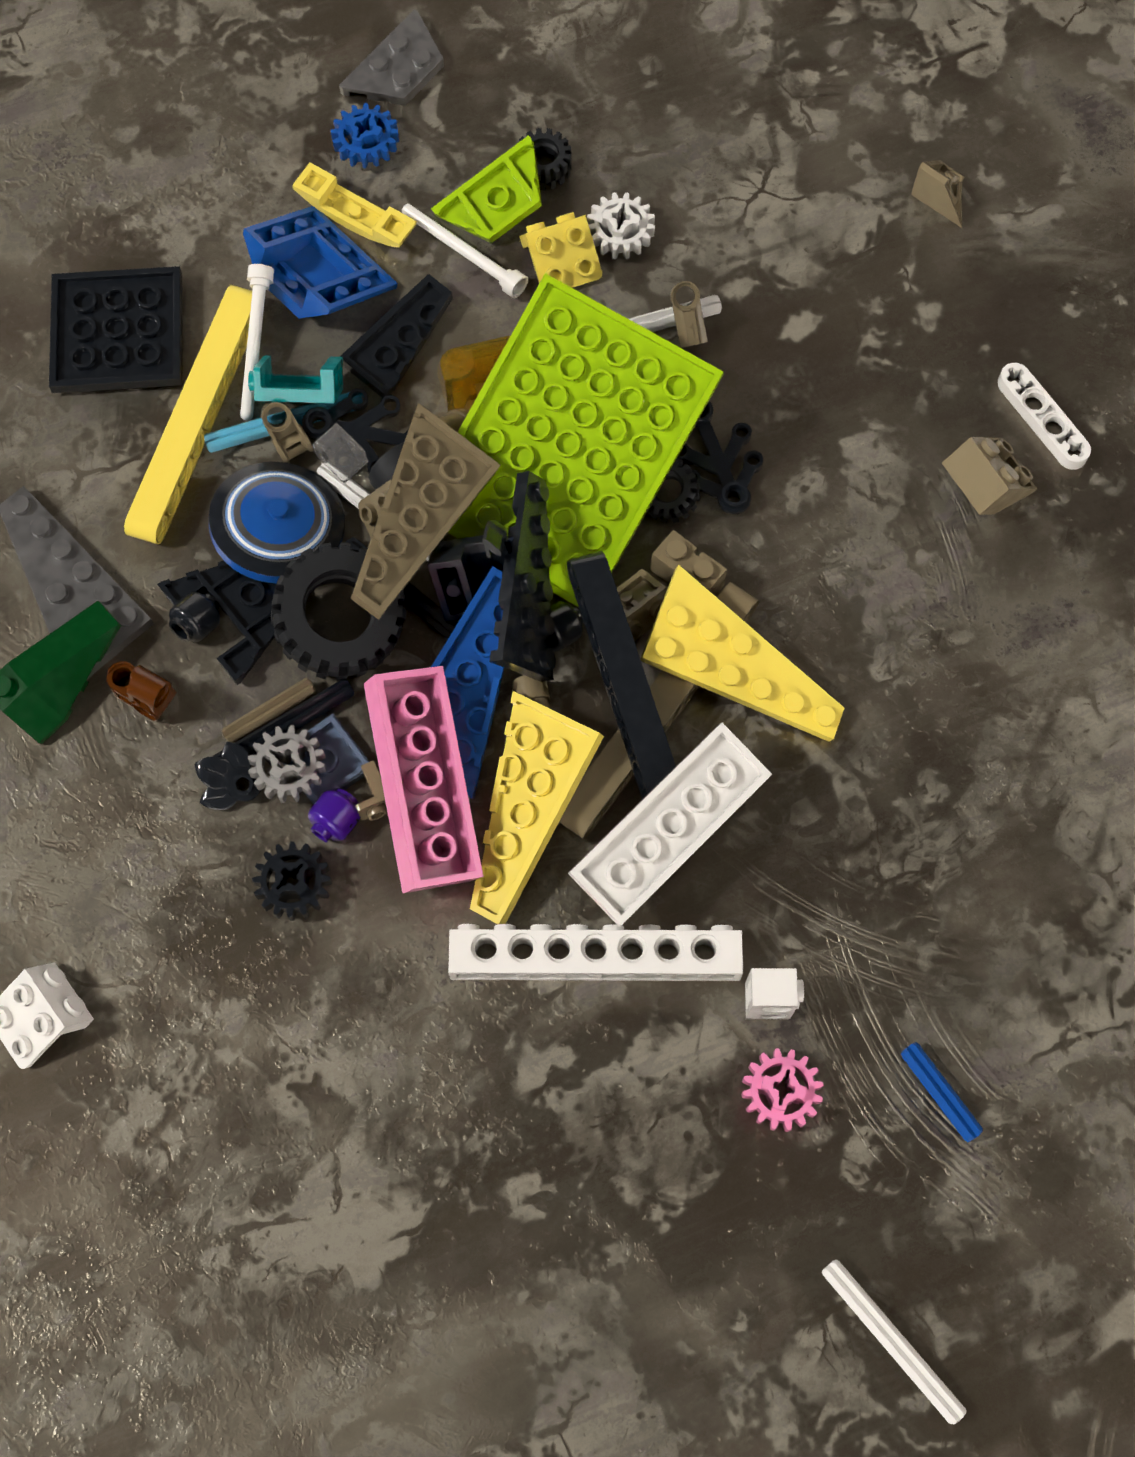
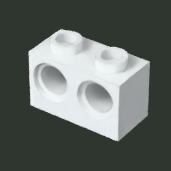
(772, 993)

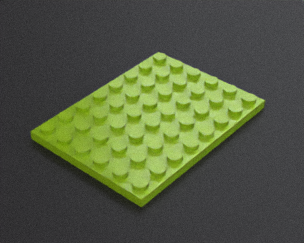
(591, 413)

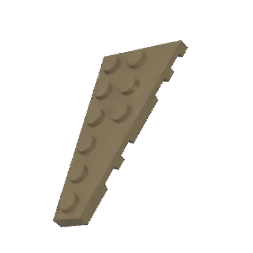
(427, 495)

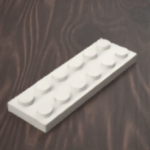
(670, 824)

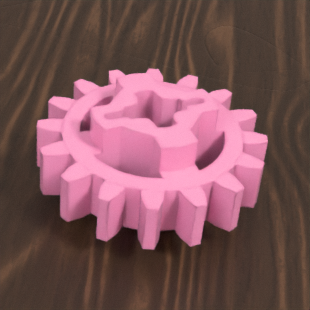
(798, 1094)

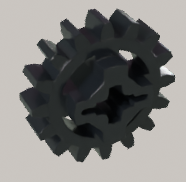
(300, 870)

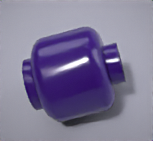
(334, 815)

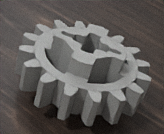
(275, 751)

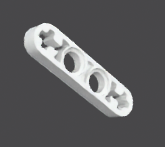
(1048, 413)

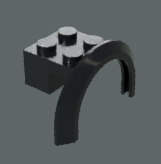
(463, 564)

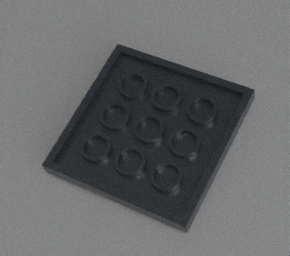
(116, 329)

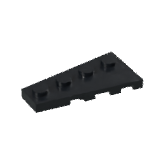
(394, 341)

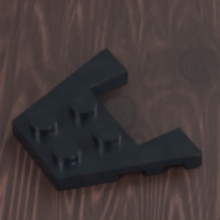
(245, 604)

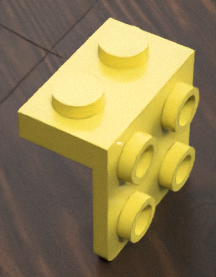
(563, 250)

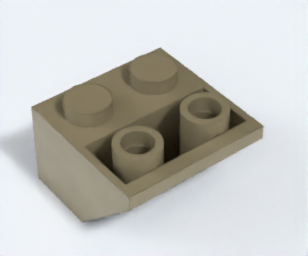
(989, 474)

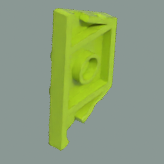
(496, 195)

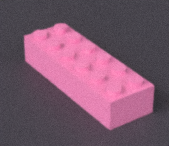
(422, 779)

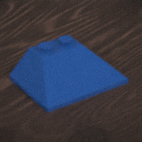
(314, 263)

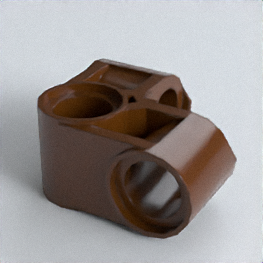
(145, 692)

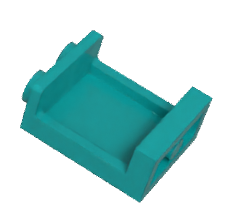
(297, 388)

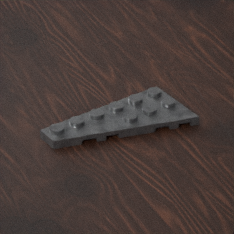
(65, 574)

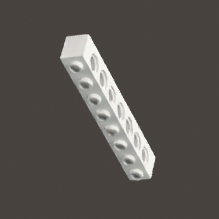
(650, 966)

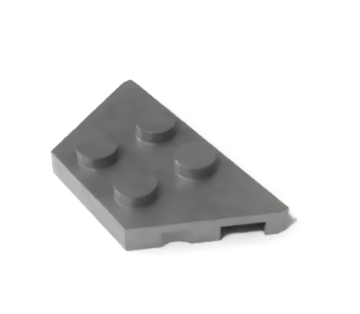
(397, 65)

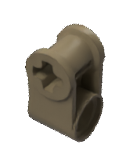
(286, 433)

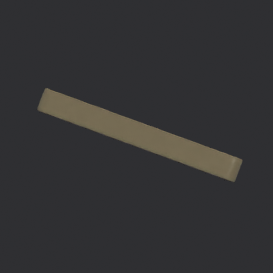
(612, 767)

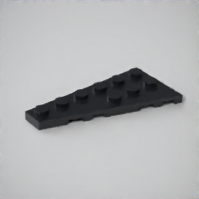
(526, 586)

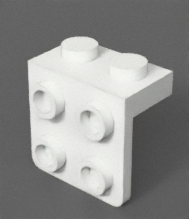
(38, 1011)

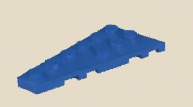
(471, 678)

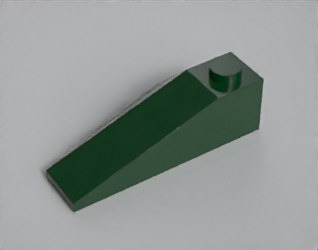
(48, 676)

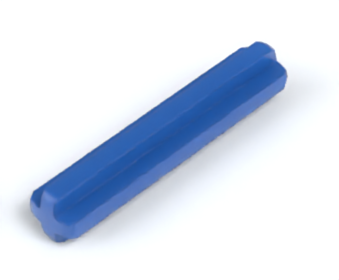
(942, 1092)

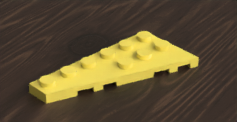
(720, 652)
(531, 791)

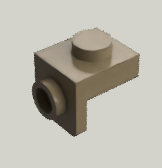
(376, 806)

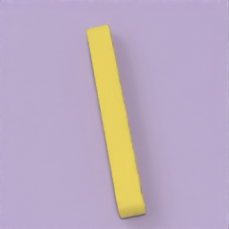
(191, 419)

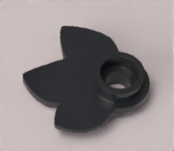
(222, 777)

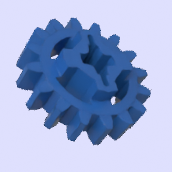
(365, 135)

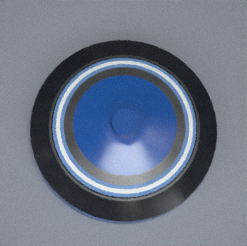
(271, 516)

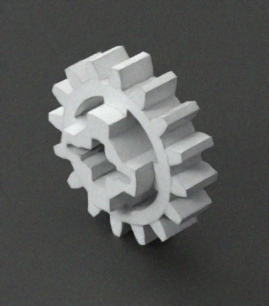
(633, 233)

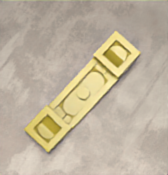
(351, 210)

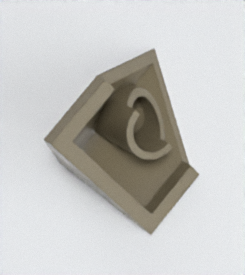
(940, 189)

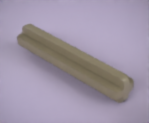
(269, 710)

